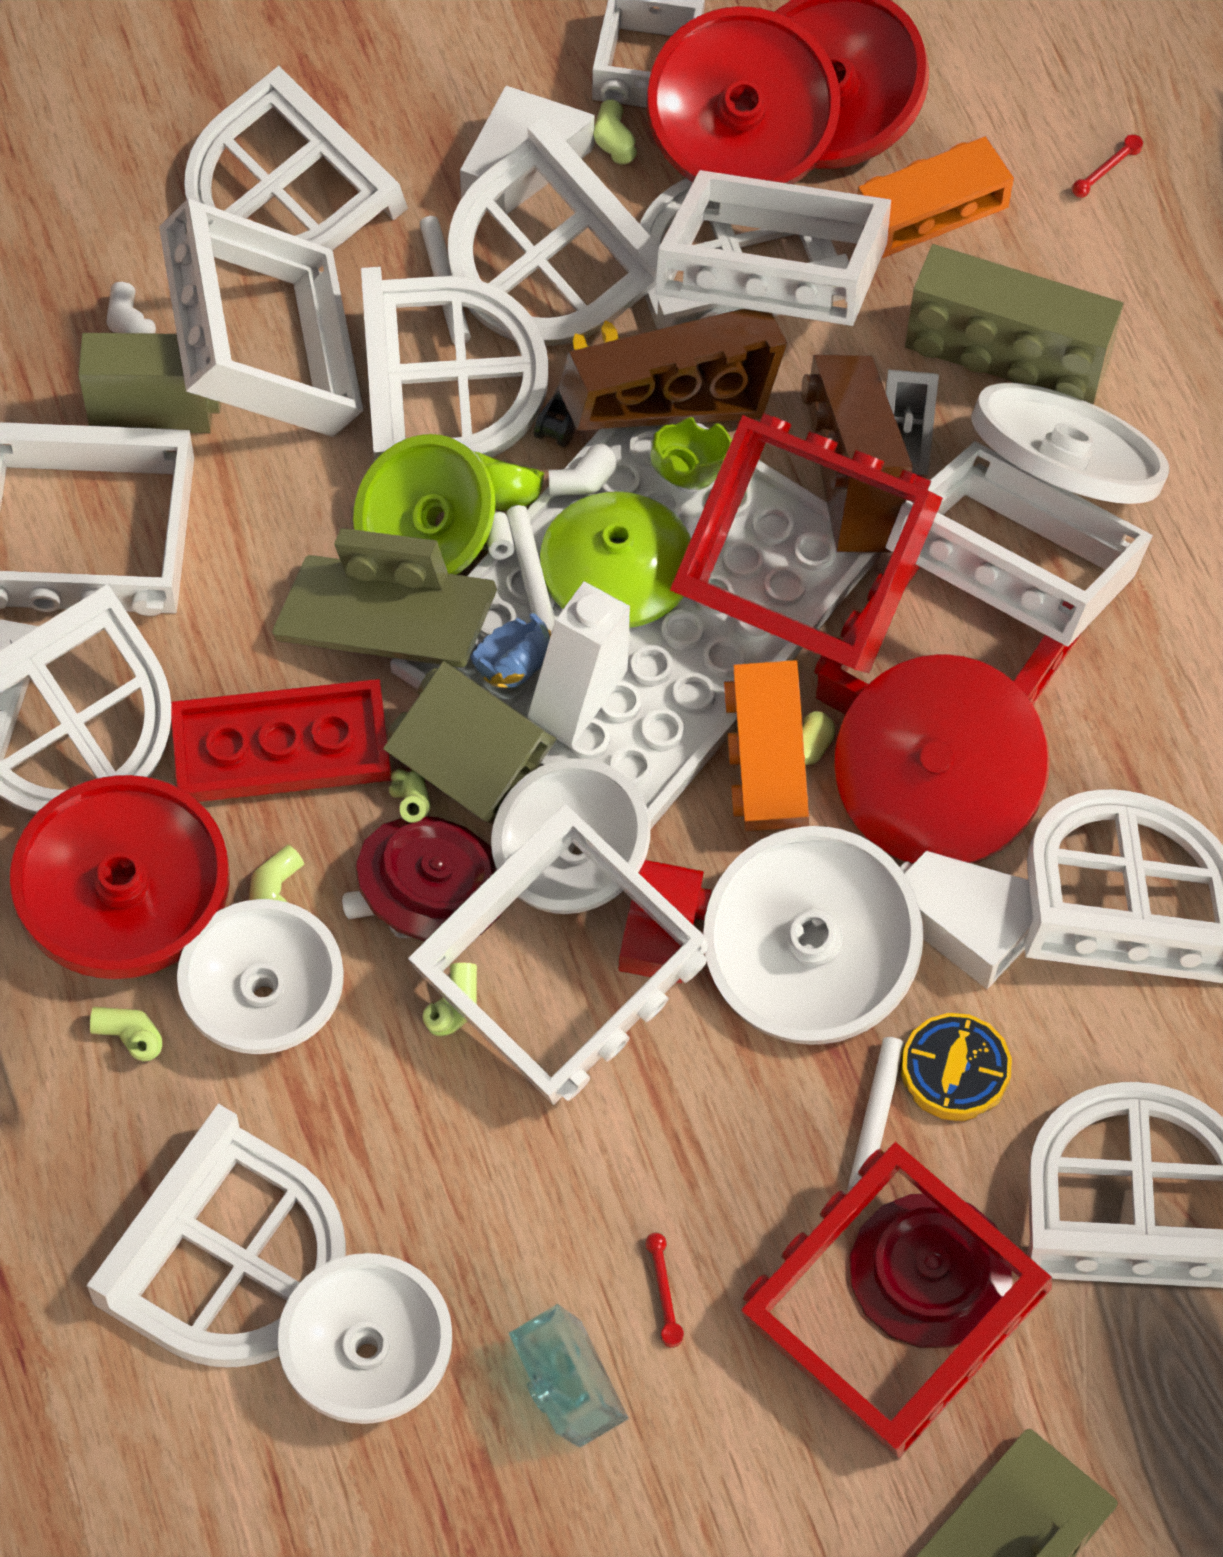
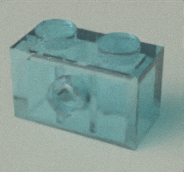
(567, 1376)

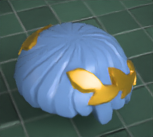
(512, 652)

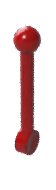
(1132, 146)
(672, 1333)

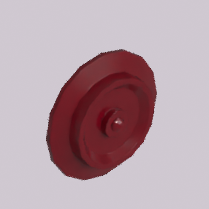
(421, 872)
(924, 1274)

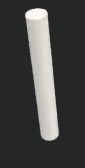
(440, 265)
(530, 564)
(878, 1104)

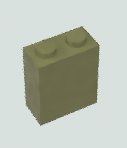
(139, 384)
(467, 741)

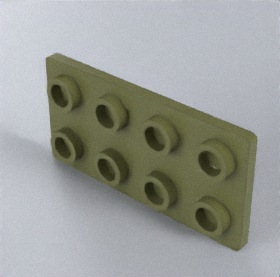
(386, 601)
(1026, 1508)

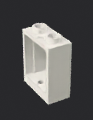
(625, 84)

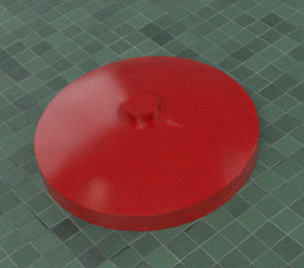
(878, 71)
(743, 97)
(942, 759)
(119, 876)

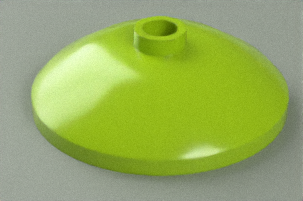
(418, 482)
(635, 571)

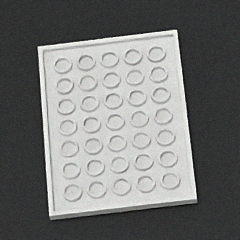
(671, 701)

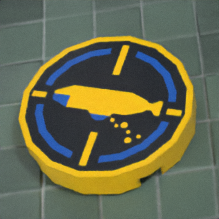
(956, 1066)

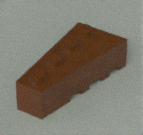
(663, 376)
(854, 411)

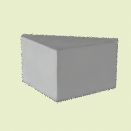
(913, 405)

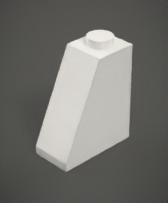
(508, 129)
(581, 663)
(971, 913)

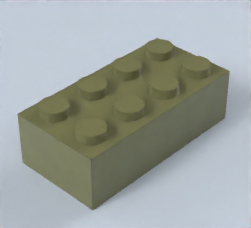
(1012, 324)

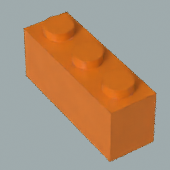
(942, 193)
(768, 746)

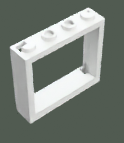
(189, 245)
(770, 282)
(110, 451)
(1008, 579)
(501, 890)

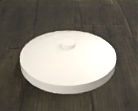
(1070, 443)
(813, 935)

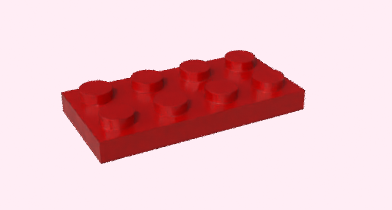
(280, 741)

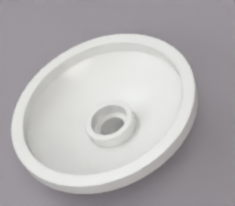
(603, 801)
(255, 948)
(357, 1304)

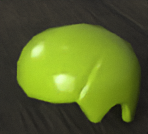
(689, 453)
(513, 483)

